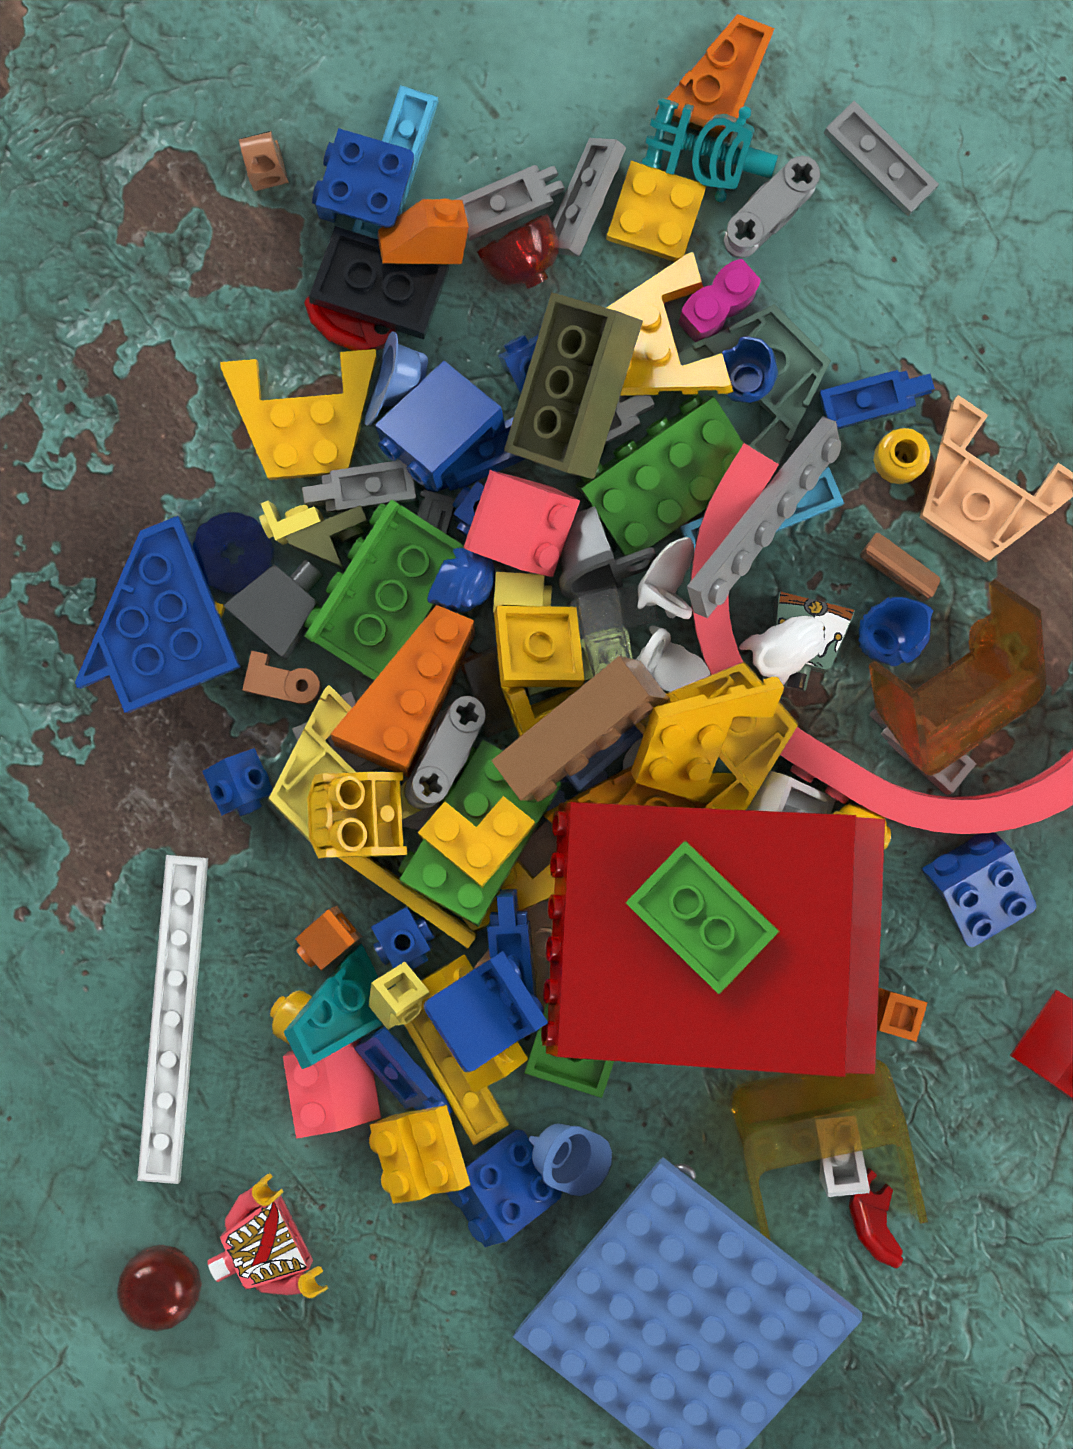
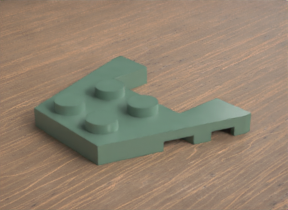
(799, 372)

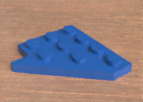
(159, 624)

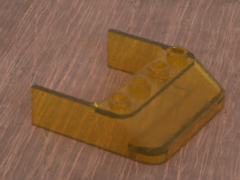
(816, 1118)

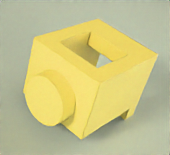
(521, 590)
(400, 1002)

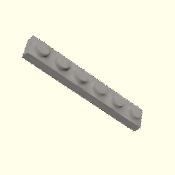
(764, 517)

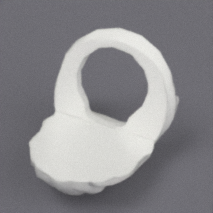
(665, 577)
(786, 646)
(669, 662)

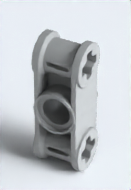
(771, 206)
(444, 752)

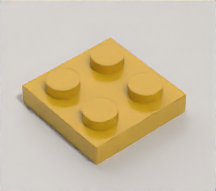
(656, 212)
(538, 646)

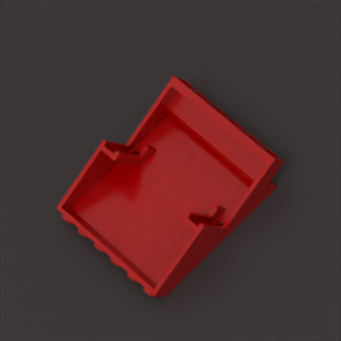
(792, 1009)

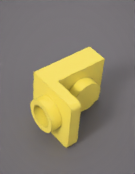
(295, 520)

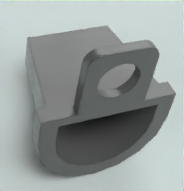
(589, 561)

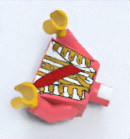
(265, 1246)

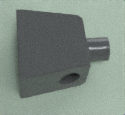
(277, 606)

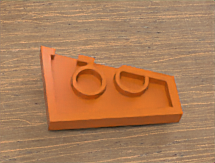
(723, 74)

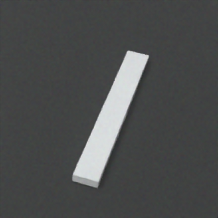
(172, 1019)

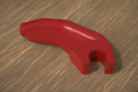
(345, 329)
(870, 1223)

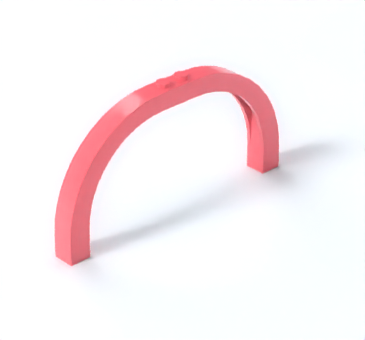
(977, 814)

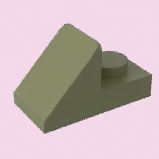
(320, 537)

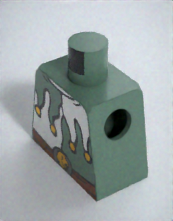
(835, 621)

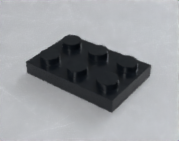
(384, 294)

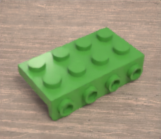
(664, 475)
(382, 590)
(473, 798)

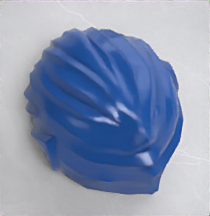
(463, 581)
(895, 630)

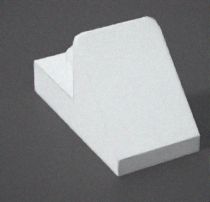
(844, 1175)

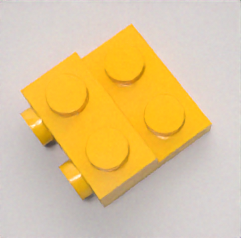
(418, 1154)

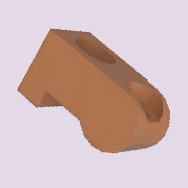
(263, 161)
(294, 686)

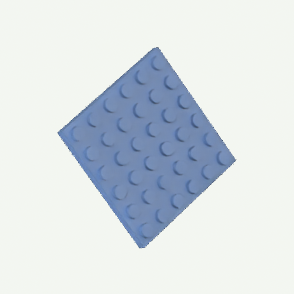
(686, 1319)

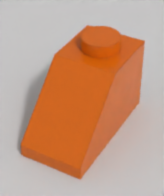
(426, 234)
(326, 938)

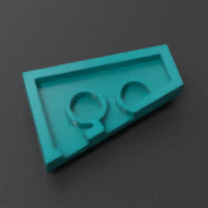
(336, 1011)

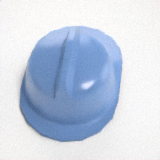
(398, 375)
(571, 1158)

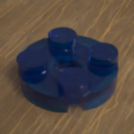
(213, 539)

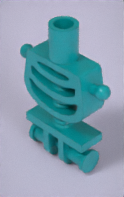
(746, 158)

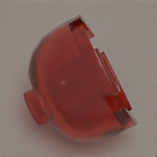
(522, 253)
(158, 1288)

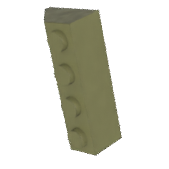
(573, 385)

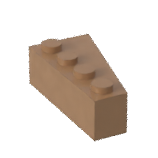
(579, 728)

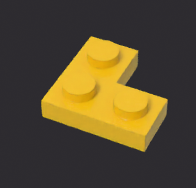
(477, 849)

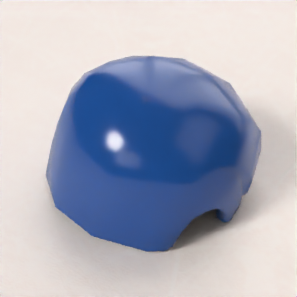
(750, 369)

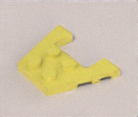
(315, 756)

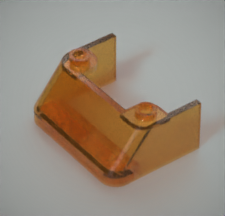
(973, 695)

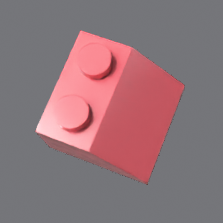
(521, 523)
(331, 1093)

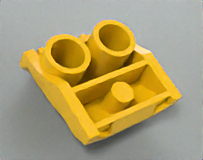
(356, 814)

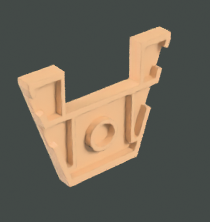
(976, 502)

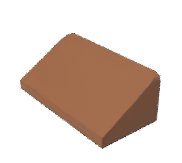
(900, 567)

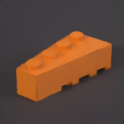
(406, 697)

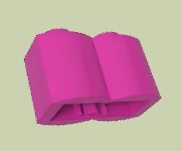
(726, 297)

